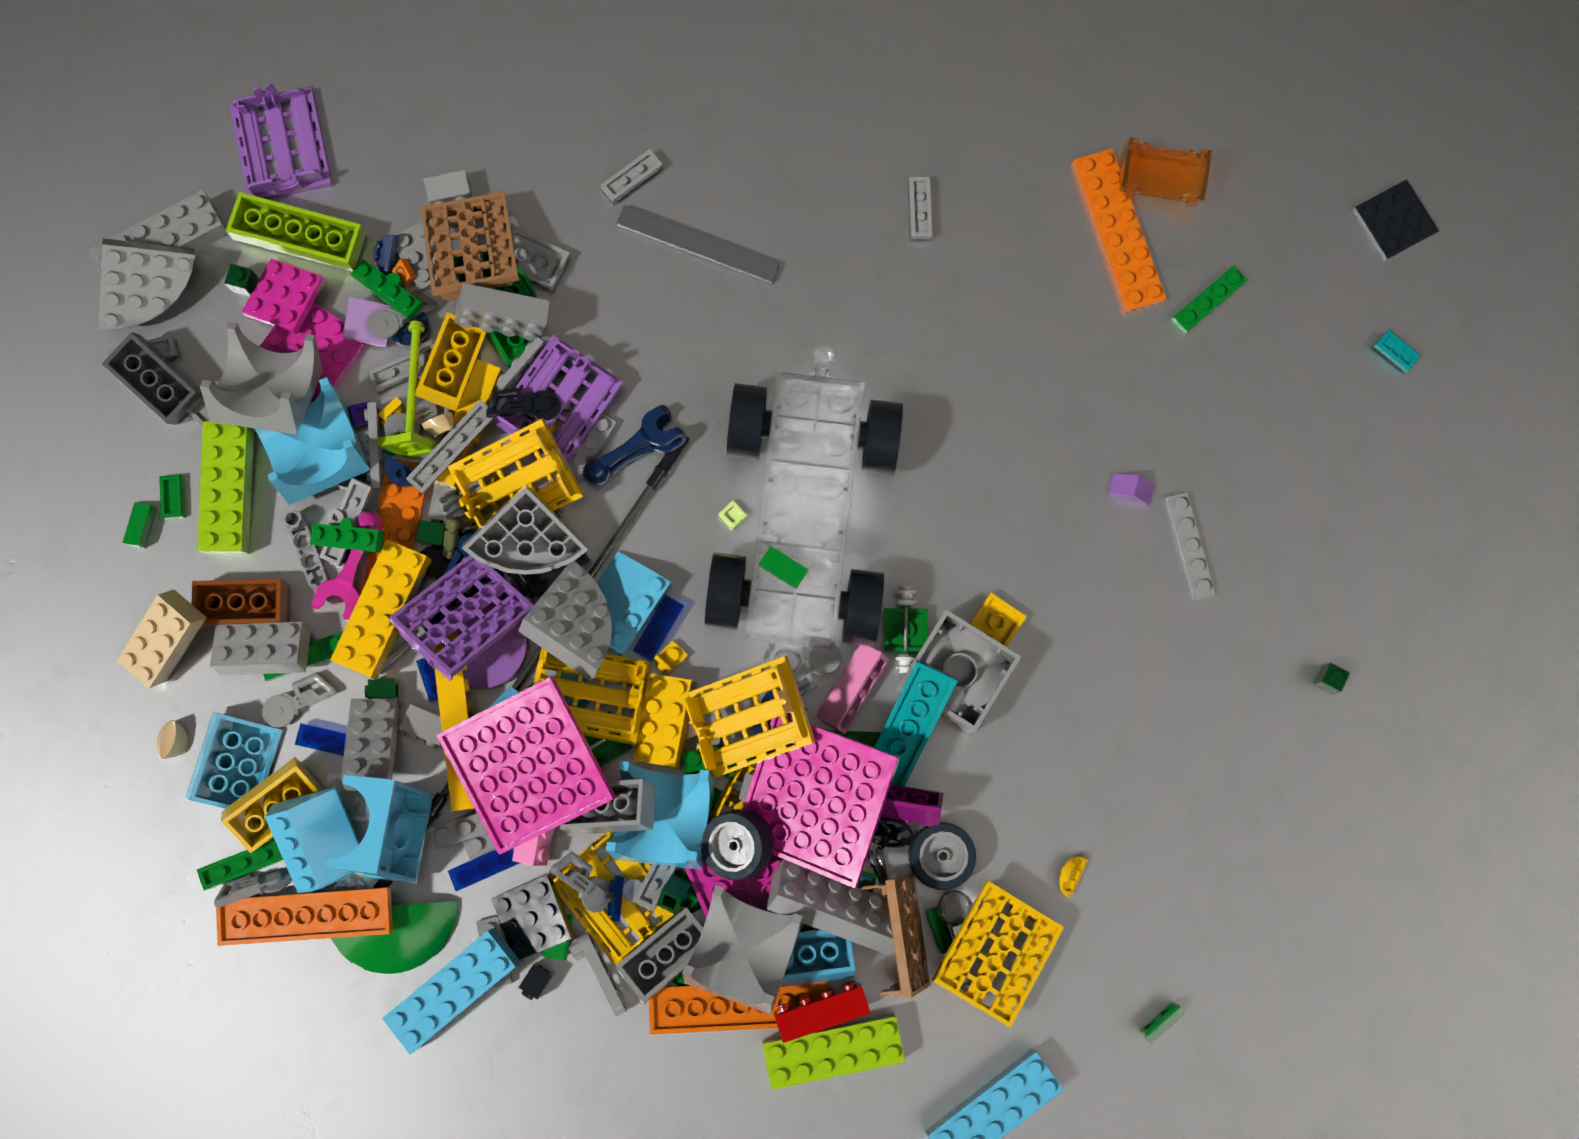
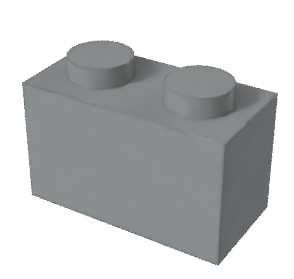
(447, 187)
(422, 724)

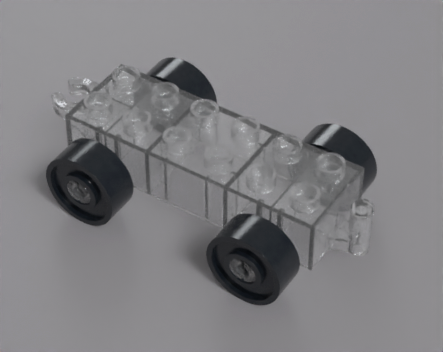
(805, 512)

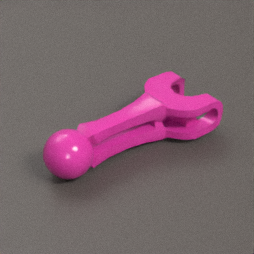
(343, 584)

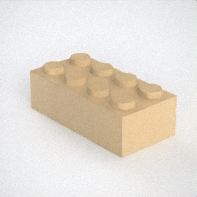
(161, 638)

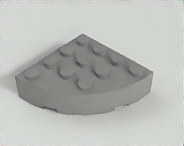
(140, 281)
(525, 537)
(572, 621)

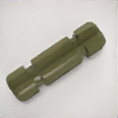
(450, 537)

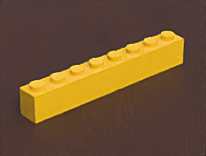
(453, 710)

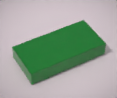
(172, 497)
(783, 567)

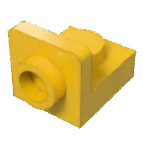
(392, 408)
(670, 658)

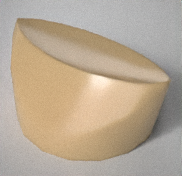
(439, 425)
(172, 740)

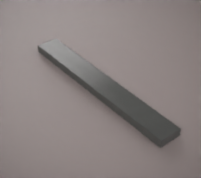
(697, 244)

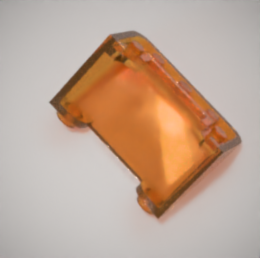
(1164, 172)

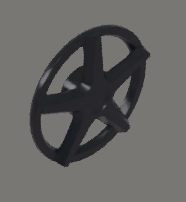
(890, 832)

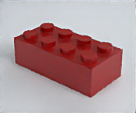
(821, 1011)

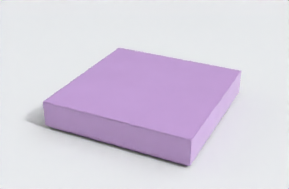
(356, 321)

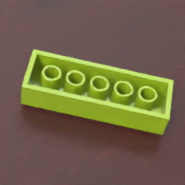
(296, 231)
(225, 489)
(834, 1052)

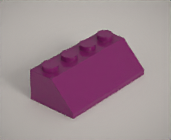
(914, 805)

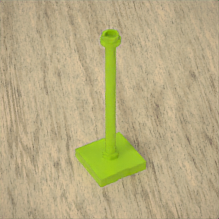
(409, 443)

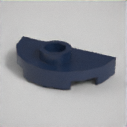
(385, 253)
(403, 336)
(398, 472)

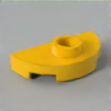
(1071, 874)

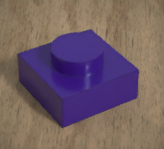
(356, 414)

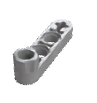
(304, 552)
(585, 946)

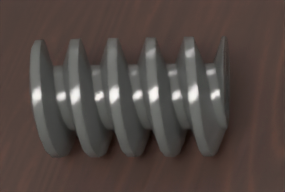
(453, 508)

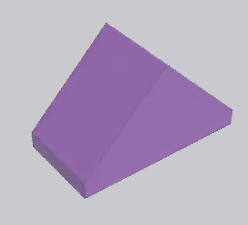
(1131, 488)

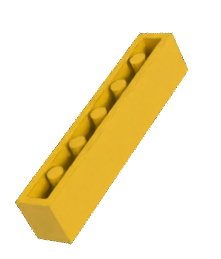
(479, 387)

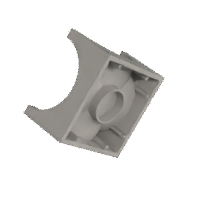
(263, 386)
(975, 660)
(743, 952)

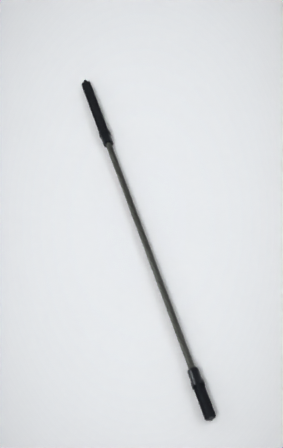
(653, 482)

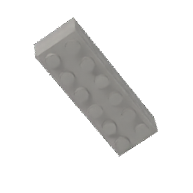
(185, 224)
(832, 906)

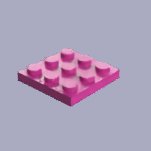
(283, 296)

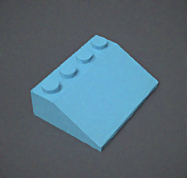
(632, 598)
(232, 760)
(309, 833)

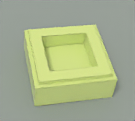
(733, 515)

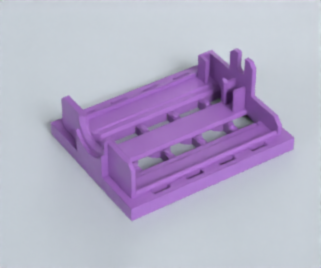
(291, 181)
(593, 399)
(474, 640)

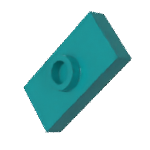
(1397, 351)

